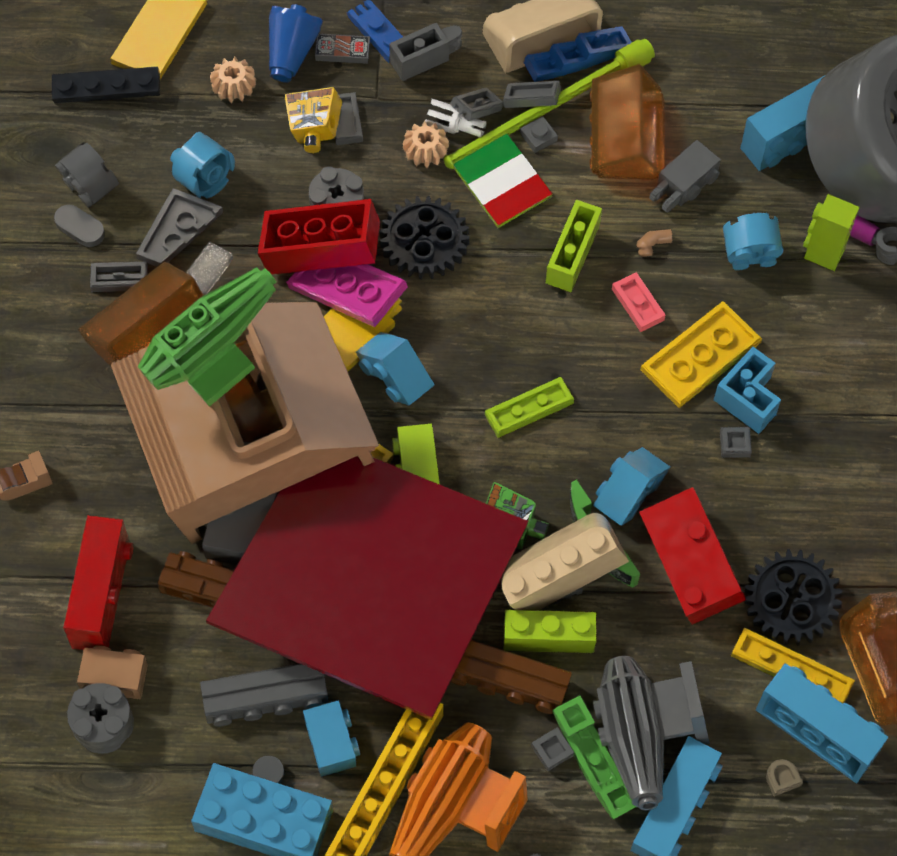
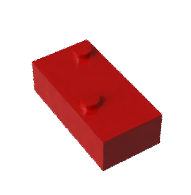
(319, 237)
(692, 556)
(97, 582)

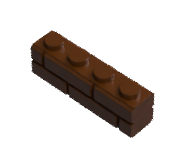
(193, 579)
(513, 676)

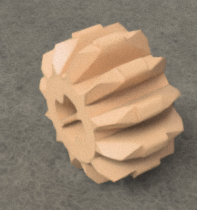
(233, 79)
(425, 144)

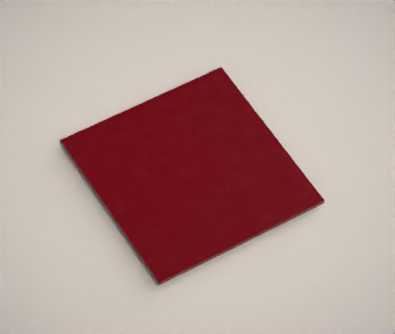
(371, 579)

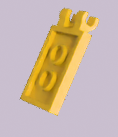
(352, 334)

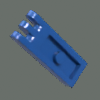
(376, 25)

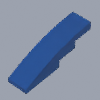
(573, 56)

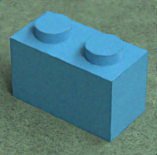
(330, 738)

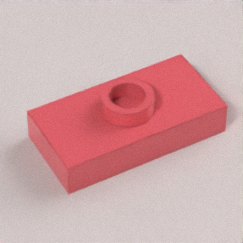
(638, 302)

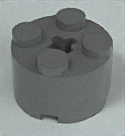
(87, 174)
(335, 186)
(86, 708)

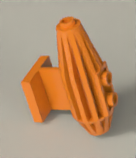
(458, 789)

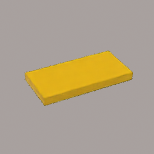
(157, 34)
(700, 354)

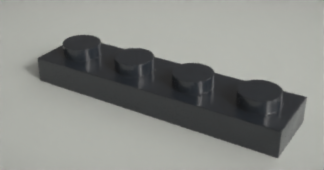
(106, 84)

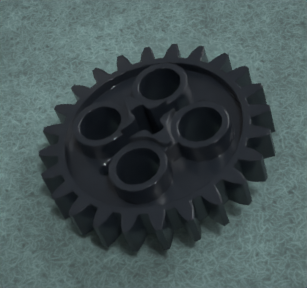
(424, 237)
(818, 607)

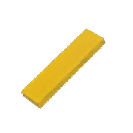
(771, 656)

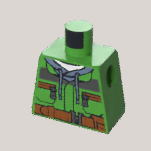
(519, 506)

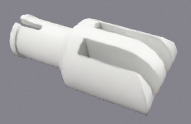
(457, 120)

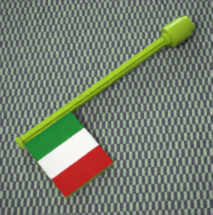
(497, 168)

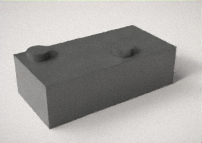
(231, 534)

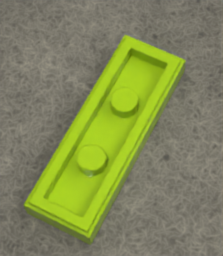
(529, 407)

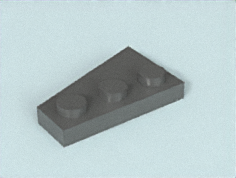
(176, 226)

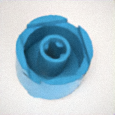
(202, 165)
(753, 241)

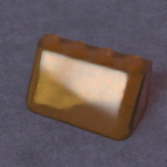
(627, 125)
(141, 313)

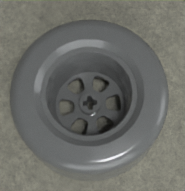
(853, 131)

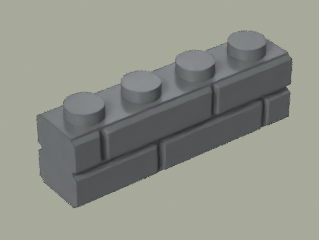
(261, 693)

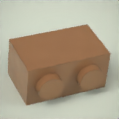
(119, 669)

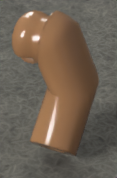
(650, 239)

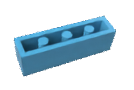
(681, 794)

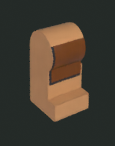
(24, 477)

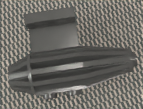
(640, 718)

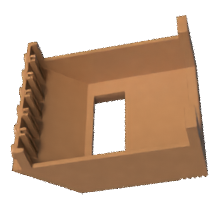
(199, 449)

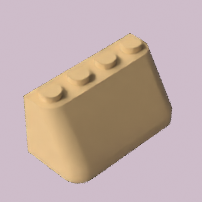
(536, 26)
(562, 563)

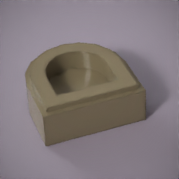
(783, 777)

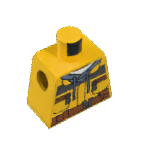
(313, 116)

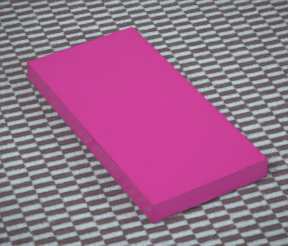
(353, 290)

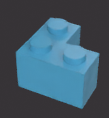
(397, 365)
(744, 391)
(629, 484)

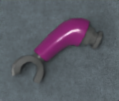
(871, 234)

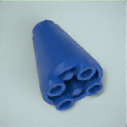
(290, 39)

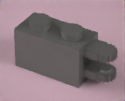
(424, 49)
(686, 176)

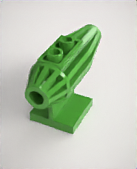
(201, 339)

